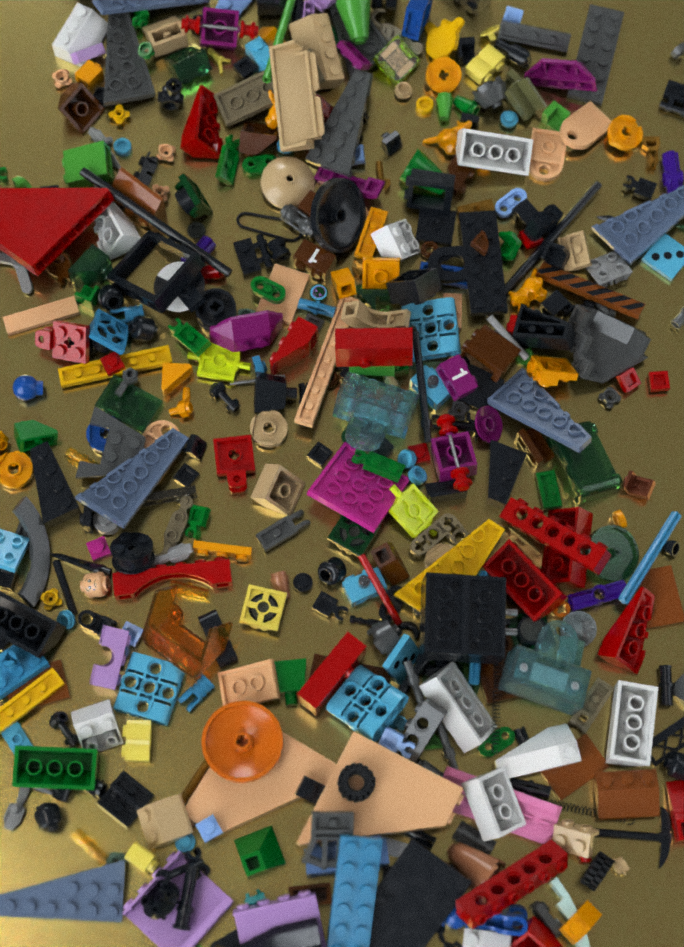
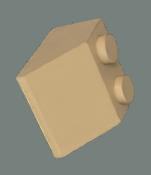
(278, 489)
(164, 821)

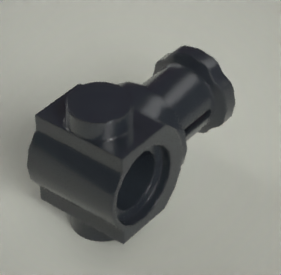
(170, 95)

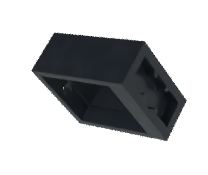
(432, 180)

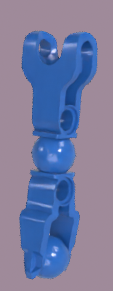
(500, 923)

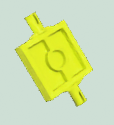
(219, 363)
(412, 510)

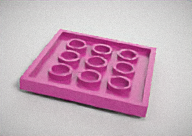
(355, 491)

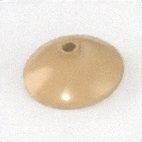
(280, 190)

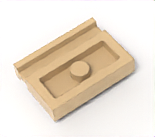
(578, 249)

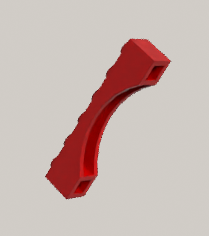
(213, 573)

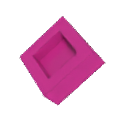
(98, 549)

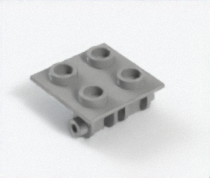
(609, 269)

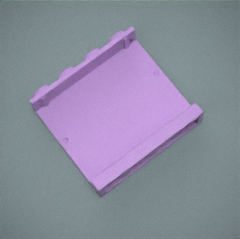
(208, 904)
(266, 914)

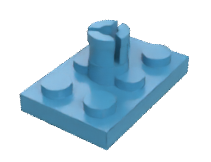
(18, 668)

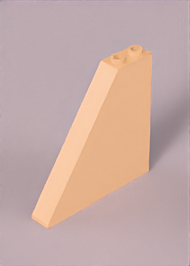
(403, 796)
(241, 803)

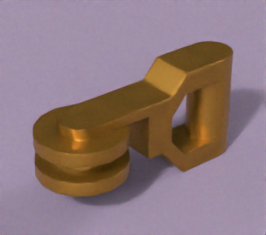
(652, 160)

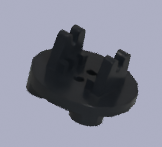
(161, 900)

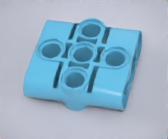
(443, 313)
(163, 681)
(349, 706)

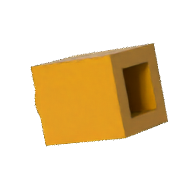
(90, 75)
(343, 283)

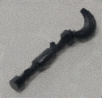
(404, 625)

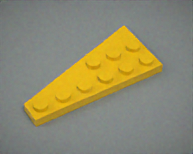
(462, 559)

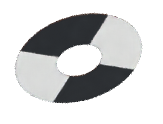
(165, 274)

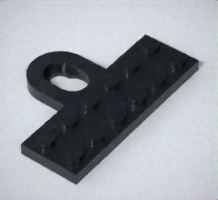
(481, 273)

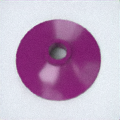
(488, 424)

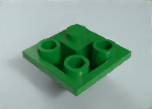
(259, 852)

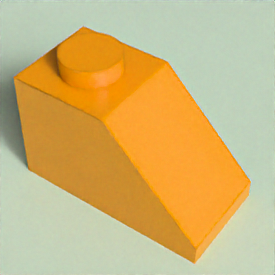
(580, 922)

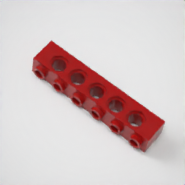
(594, 561)
(511, 884)

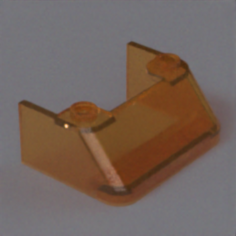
(175, 641)

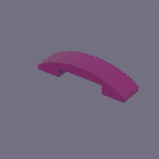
(369, 188)

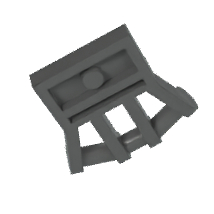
(325, 827)

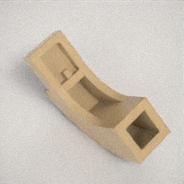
(360, 316)

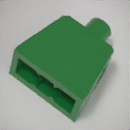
(291, 678)

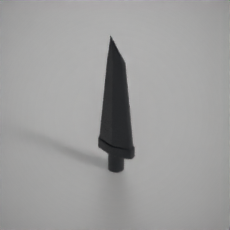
(91, 566)

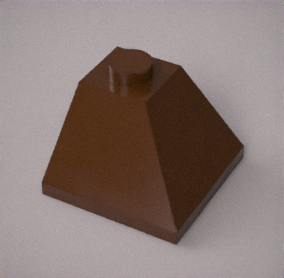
(79, 107)
(255, 138)

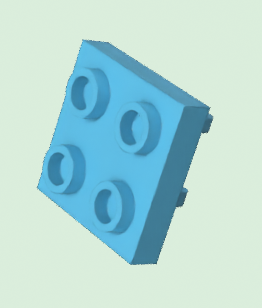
(12, 550)

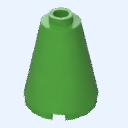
(356, 19)

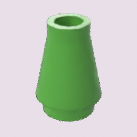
(444, 104)

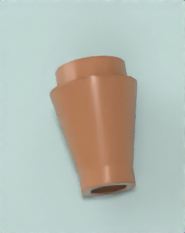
(280, 582)

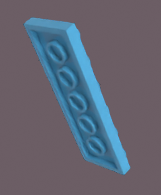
(354, 891)

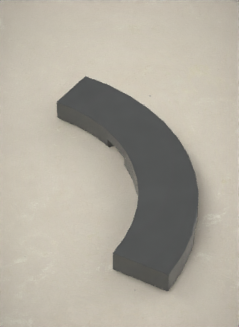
(39, 551)

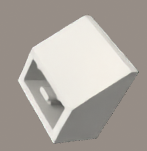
(396, 241)
(97, 726)

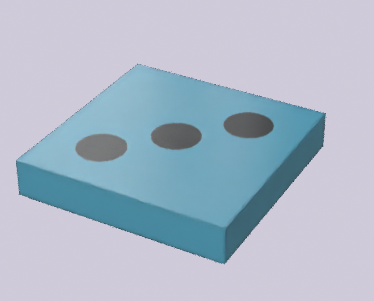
(665, 257)
(403, 651)

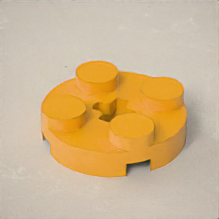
(434, 69)
(616, 137)
(24, 474)

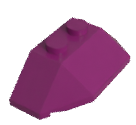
(561, 75)
(247, 331)

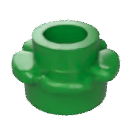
(141, 50)

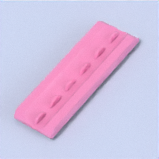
(538, 813)

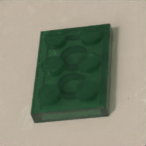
(133, 408)

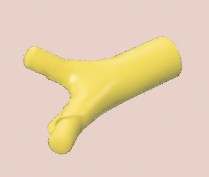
(218, 58)

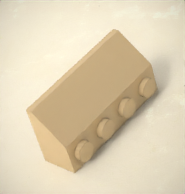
(316, 33)

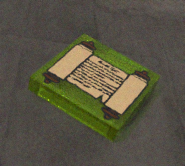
(396, 59)

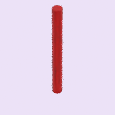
(380, 589)

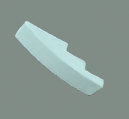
(566, 907)

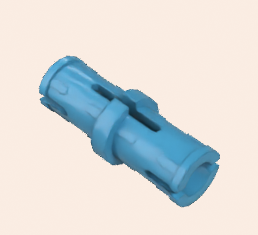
(316, 307)

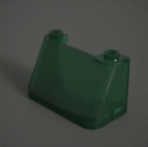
(589, 470)

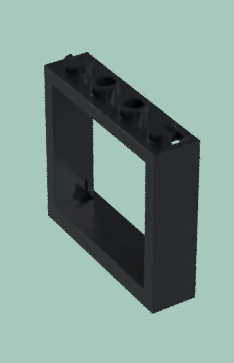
(173, 286)

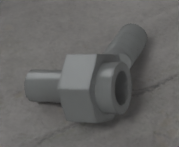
(130, 377)

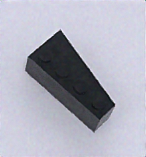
(54, 493)

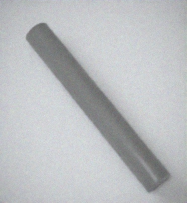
(503, 332)

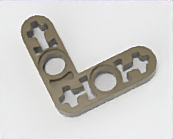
(442, 531)

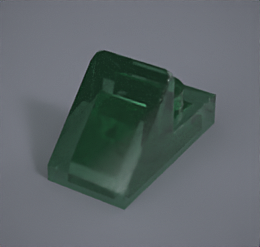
(373, 296)

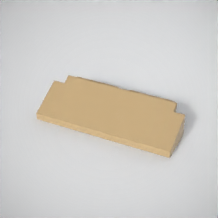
(296, 103)

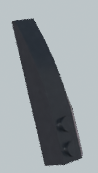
(28, 627)
(295, 934)

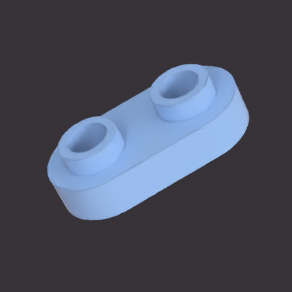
(508, 202)

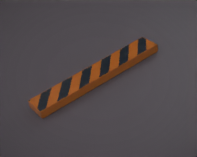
(590, 290)

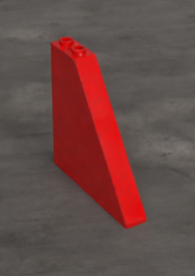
(45, 221)

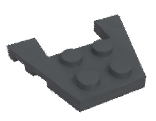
(120, 446)

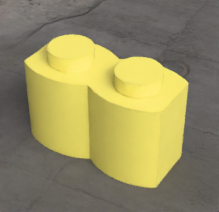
(485, 65)
(138, 741)
(142, 858)

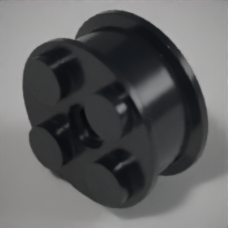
(132, 553)

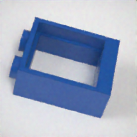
(416, 18)

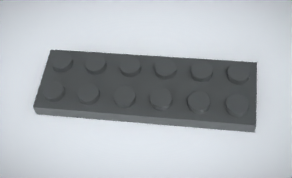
(598, 50)

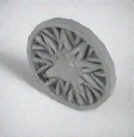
(583, 625)

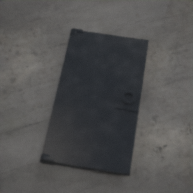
(415, 898)

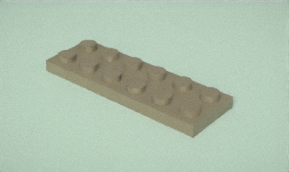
(247, 98)

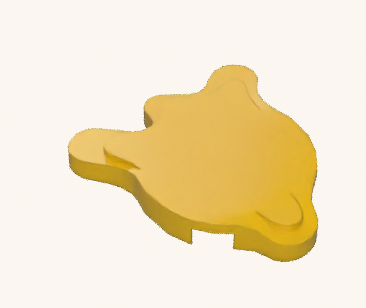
(444, 38)

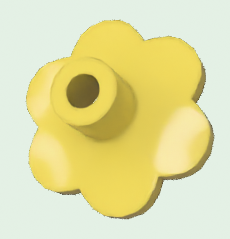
(490, 32)

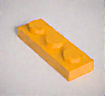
(375, 220)
(240, 553)

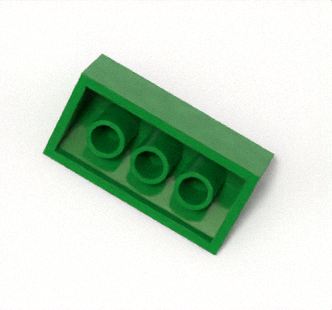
(55, 768)

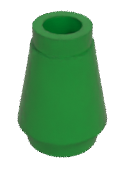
(466, 105)

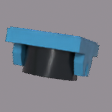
(108, 333)

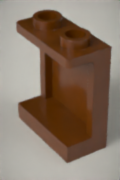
(491, 350)

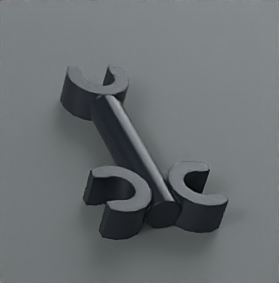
(468, 426)
(194, 861)

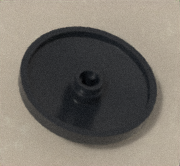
(338, 215)

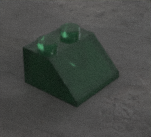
(188, 63)
(90, 268)

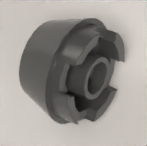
(491, 93)
(385, 636)

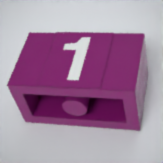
(457, 377)

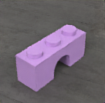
(108, 674)

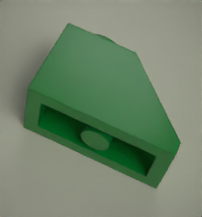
(33, 433)

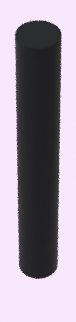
(64, 587)

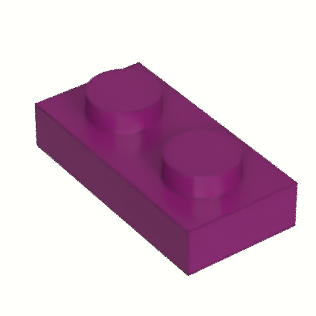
(349, 51)

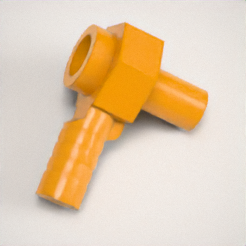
(184, 407)

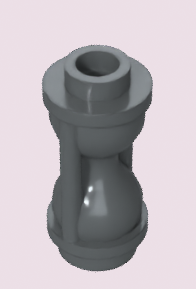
(290, 215)

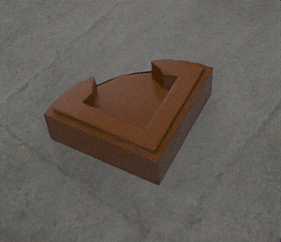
(481, 243)

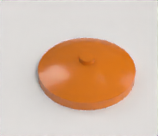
(242, 741)

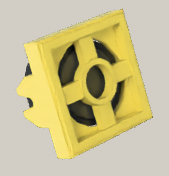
(263, 610)

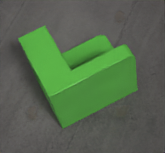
(554, 116)

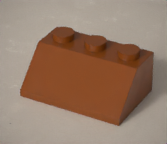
(141, 194)
(626, 794)

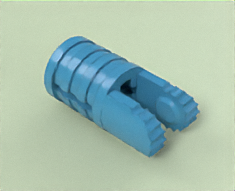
(130, 312)
(199, 689)

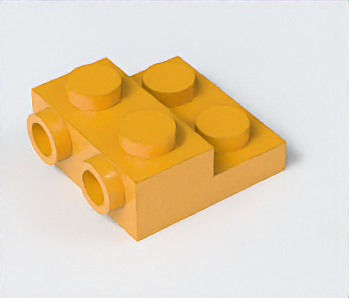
(550, 370)

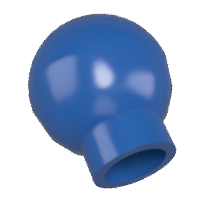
(27, 387)

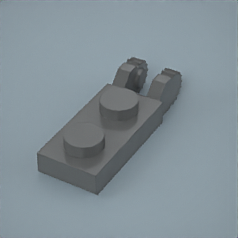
(281, 531)

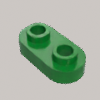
(259, 164)
(269, 289)
(503, 744)

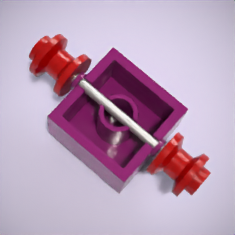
(219, 28)
(453, 454)

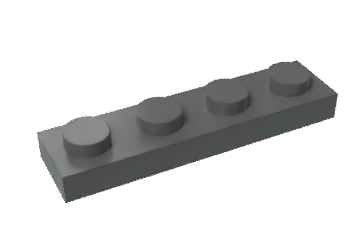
(534, 35)

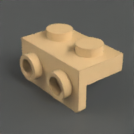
(575, 837)

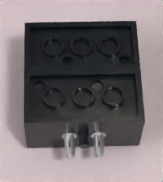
(464, 618)

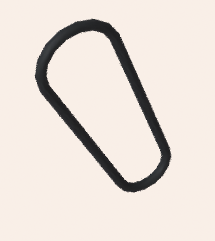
(262, 232)

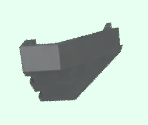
(604, 344)

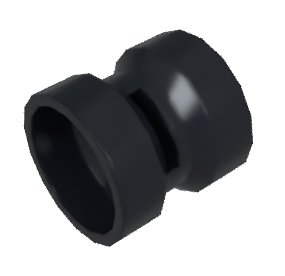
(280, 252)

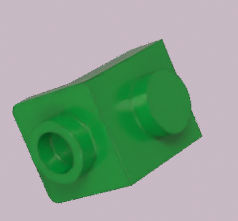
(140, 19)
(510, 245)

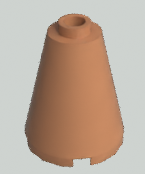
(474, 863)

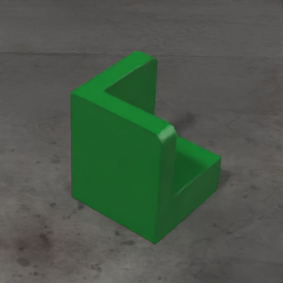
(88, 296)

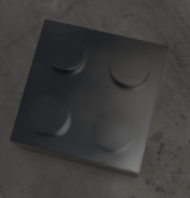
(414, 286)

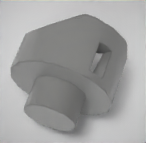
(104, 525)

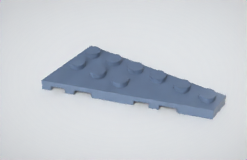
(108, 7)
(642, 226)
(539, 410)
(129, 484)
(82, 896)

